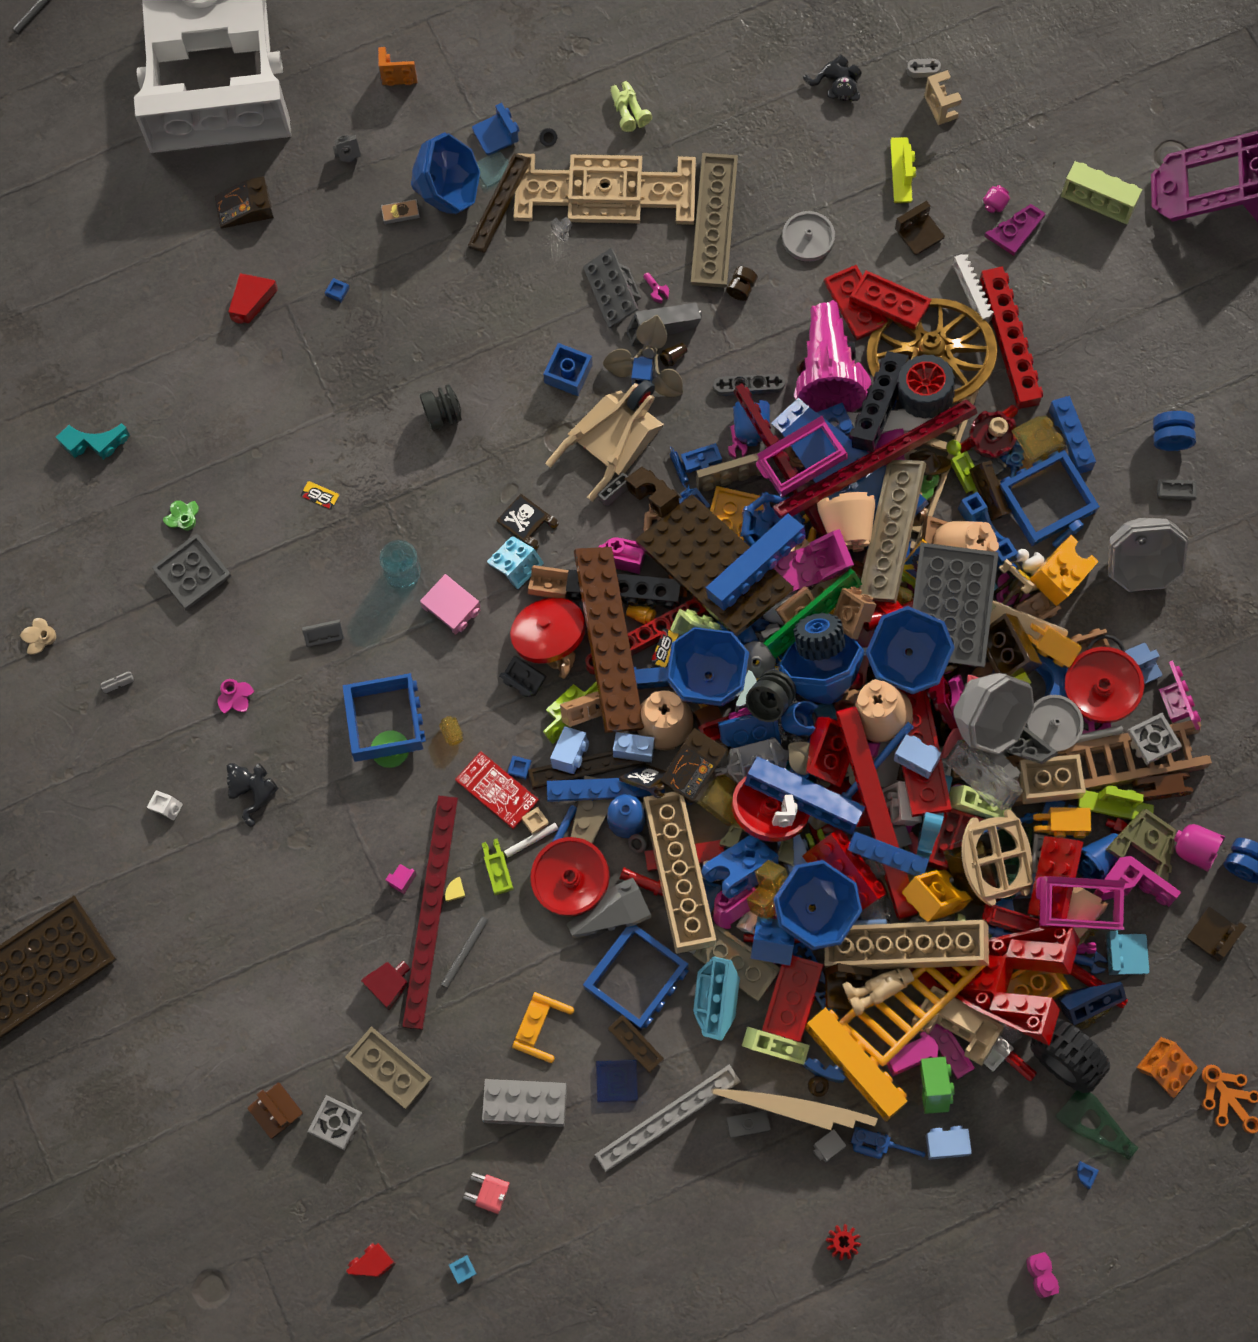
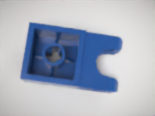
(738, 865)

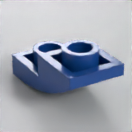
(831, 1073)

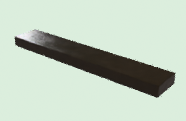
(499, 202)
(590, 766)

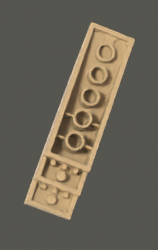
(803, 1110)

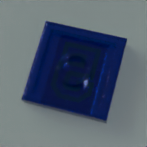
(617, 1081)

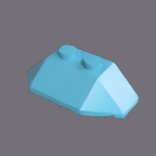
(716, 997)

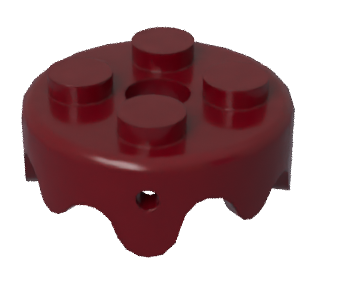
(986, 446)

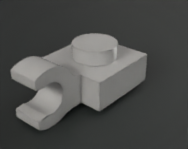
(768, 632)

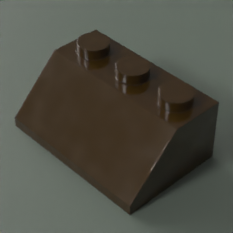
(1010, 647)
(955, 864)

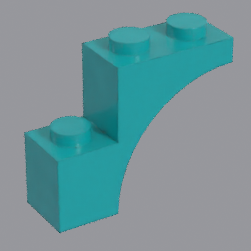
(101, 443)

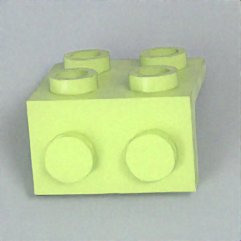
(689, 619)

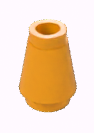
(641, 613)

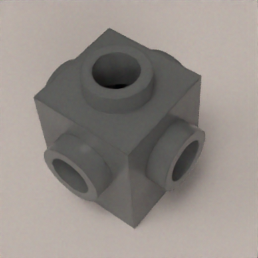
(352, 150)

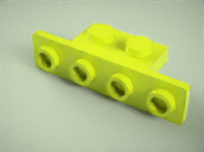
(902, 169)

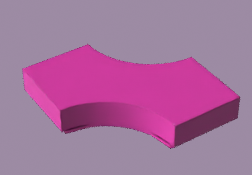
(957, 687)

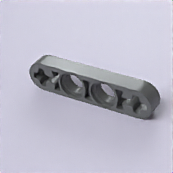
(748, 380)

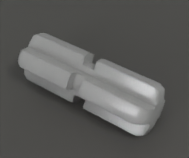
(121, 680)

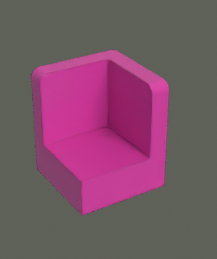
(401, 878)

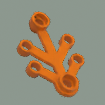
(1229, 1096)

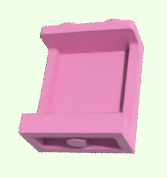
(451, 604)

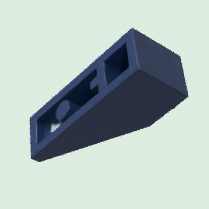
(1090, 1001)

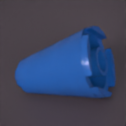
(1095, 860)

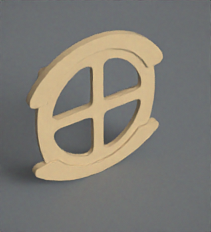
(972, 864)

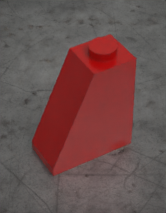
(250, 297)

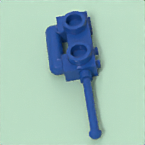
(1015, 459)
(877, 1140)

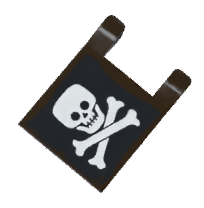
(524, 518)
(646, 778)

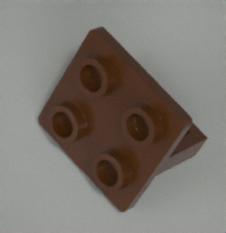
(274, 1110)

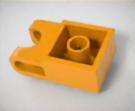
(1062, 571)
(935, 895)

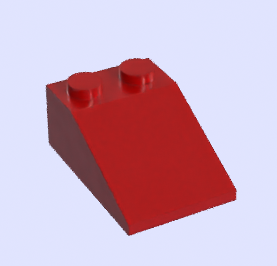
(827, 752)

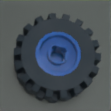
(819, 636)

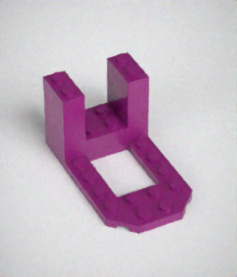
(1171, 183)

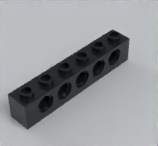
(878, 403)
(635, 584)

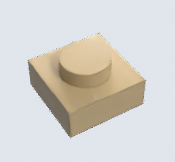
(535, 821)

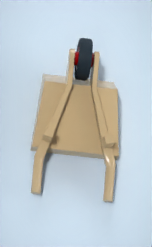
(615, 431)

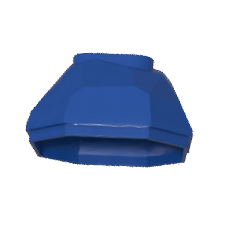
(446, 174)
(920, 633)
(704, 653)
(825, 679)
(834, 901)

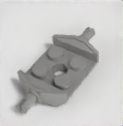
(741, 758)

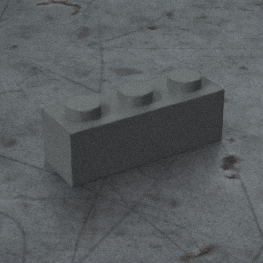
(613, 490)

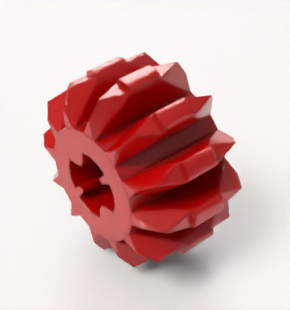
(850, 1242)

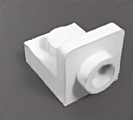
(165, 805)
(998, 1054)

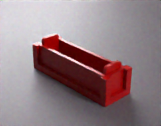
(1009, 919)

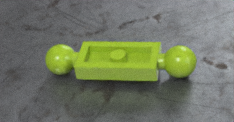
(961, 464)

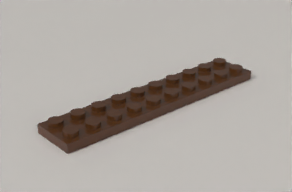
(608, 639)

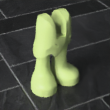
(626, 98)

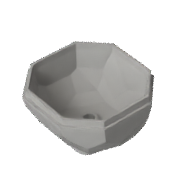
(1150, 561)
(994, 712)

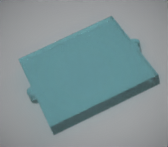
(492, 168)

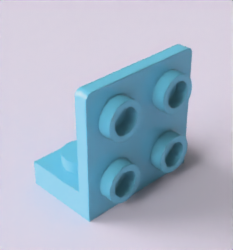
(515, 561)
(1127, 953)

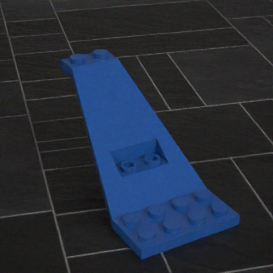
(818, 446)

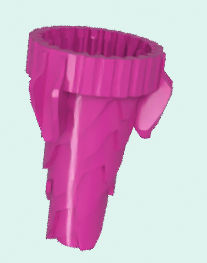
(829, 367)

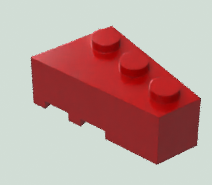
(951, 831)

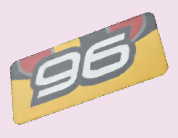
(319, 495)
(663, 649)

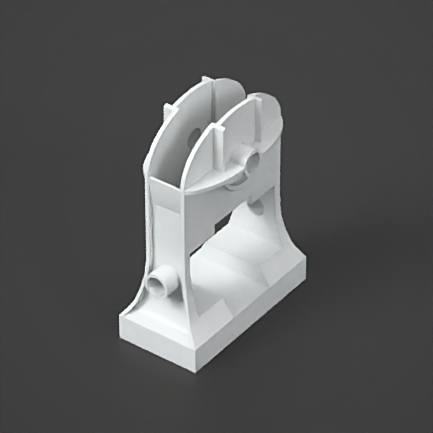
(224, 115)

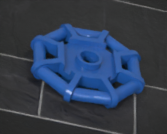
(763, 519)

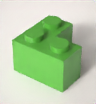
(937, 1090)

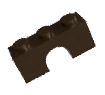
(644, 483)

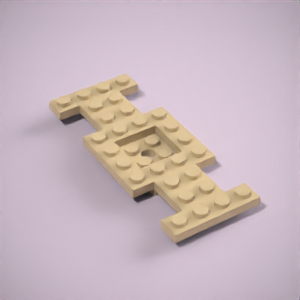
(584, 196)

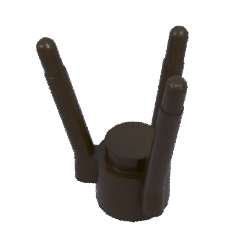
(1014, 587)

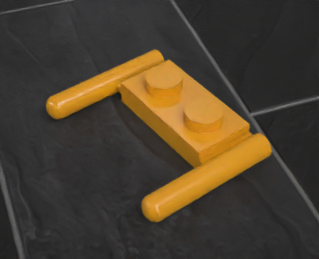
(533, 1023)

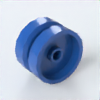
(1174, 430)
(1243, 860)

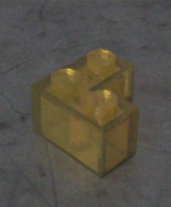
(770, 879)

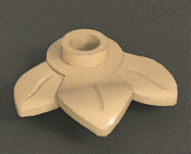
(36, 636)

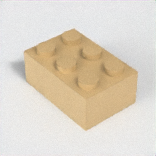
(1052, 781)

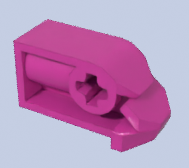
(626, 554)
(729, 910)
(912, 1053)

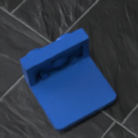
(497, 131)

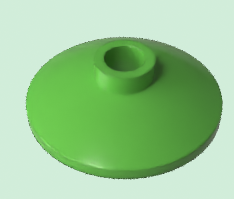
(385, 738)

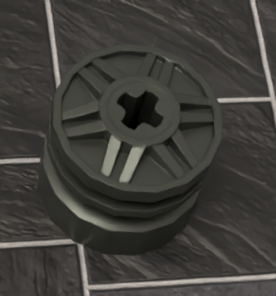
(440, 407)
(771, 696)

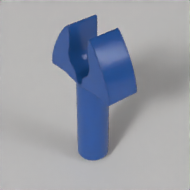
(1073, 528)
(1097, 958)

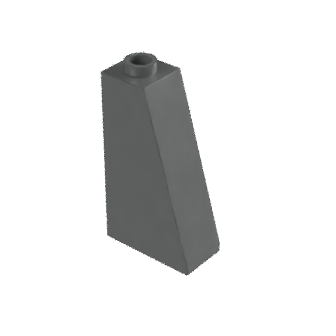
(675, 319)

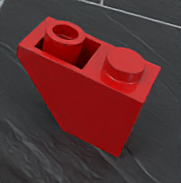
(372, 1264)

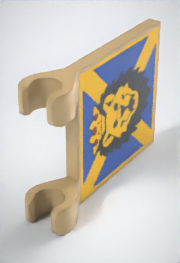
(1023, 576)

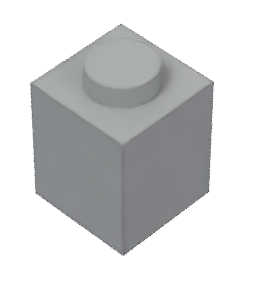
(828, 1146)

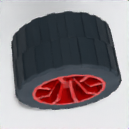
(926, 386)

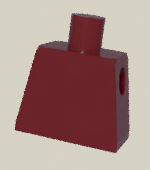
(387, 983)

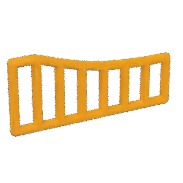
(924, 1017)

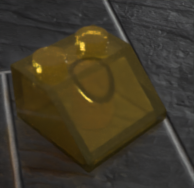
(1039, 438)
(718, 799)

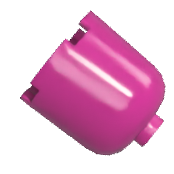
(1198, 845)

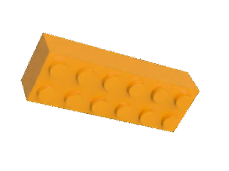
(856, 1064)

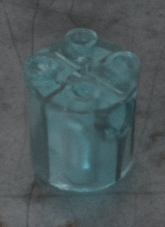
(400, 564)

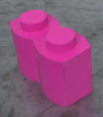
(1044, 1281)

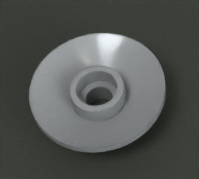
(758, 651)

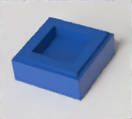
(337, 290)
(519, 767)

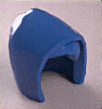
(799, 719)

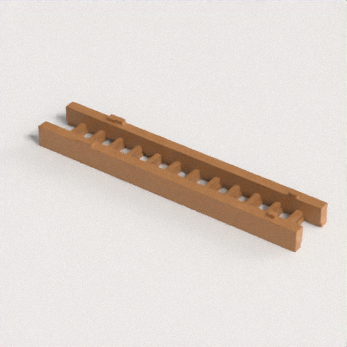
(1123, 741)

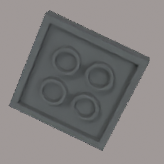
(191, 571)

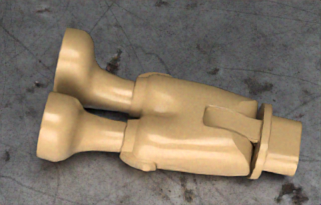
(879, 989)

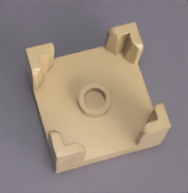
(938, 100)

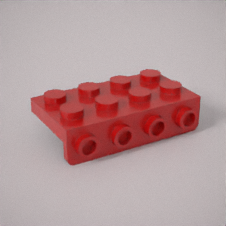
(834, 852)
(1058, 859)

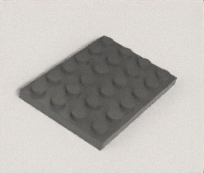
(959, 590)

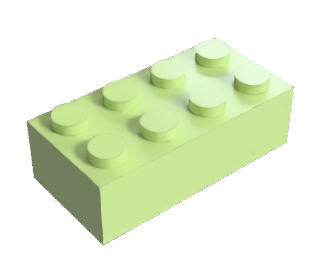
(1101, 192)

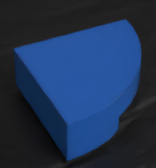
(760, 625)
(1086, 1174)

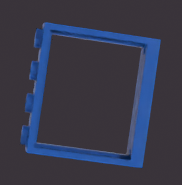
(1020, 517)
(379, 686)
(608, 959)

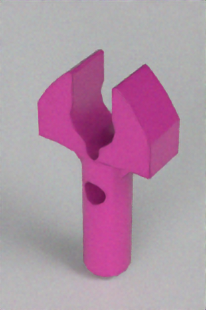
(656, 288)
(736, 444)

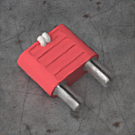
(491, 1193)

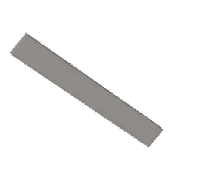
(666, 1119)

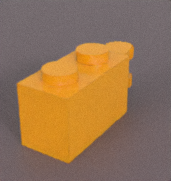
(1055, 645)
(1065, 822)

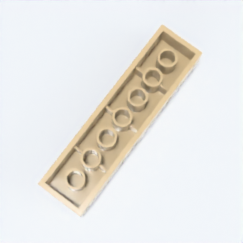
(679, 872)
(913, 945)

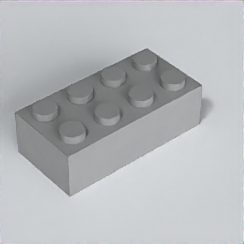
(524, 1103)

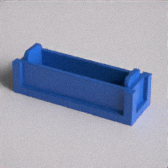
(651, 677)

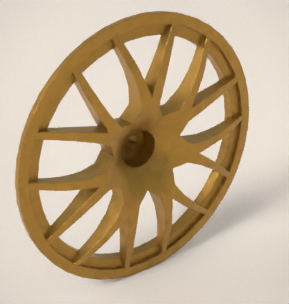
(942, 346)

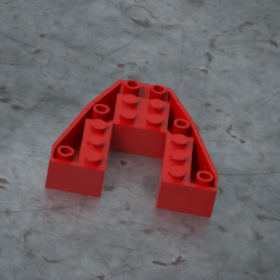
(1040, 950)

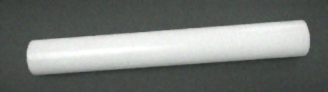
(530, 840)

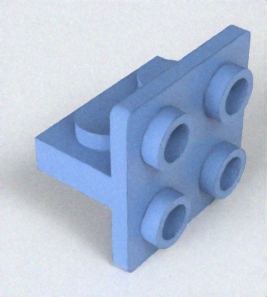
(1146, 661)

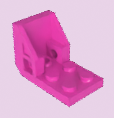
(816, 562)
(1134, 873)

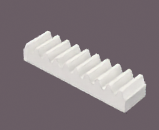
(971, 287)

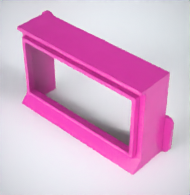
(811, 472)
(1044, 893)

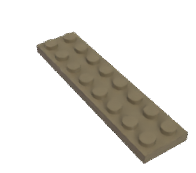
(714, 220)
(892, 529)

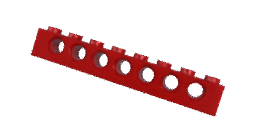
(1023, 396)

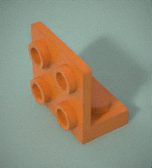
(395, 72)
(1168, 1066)

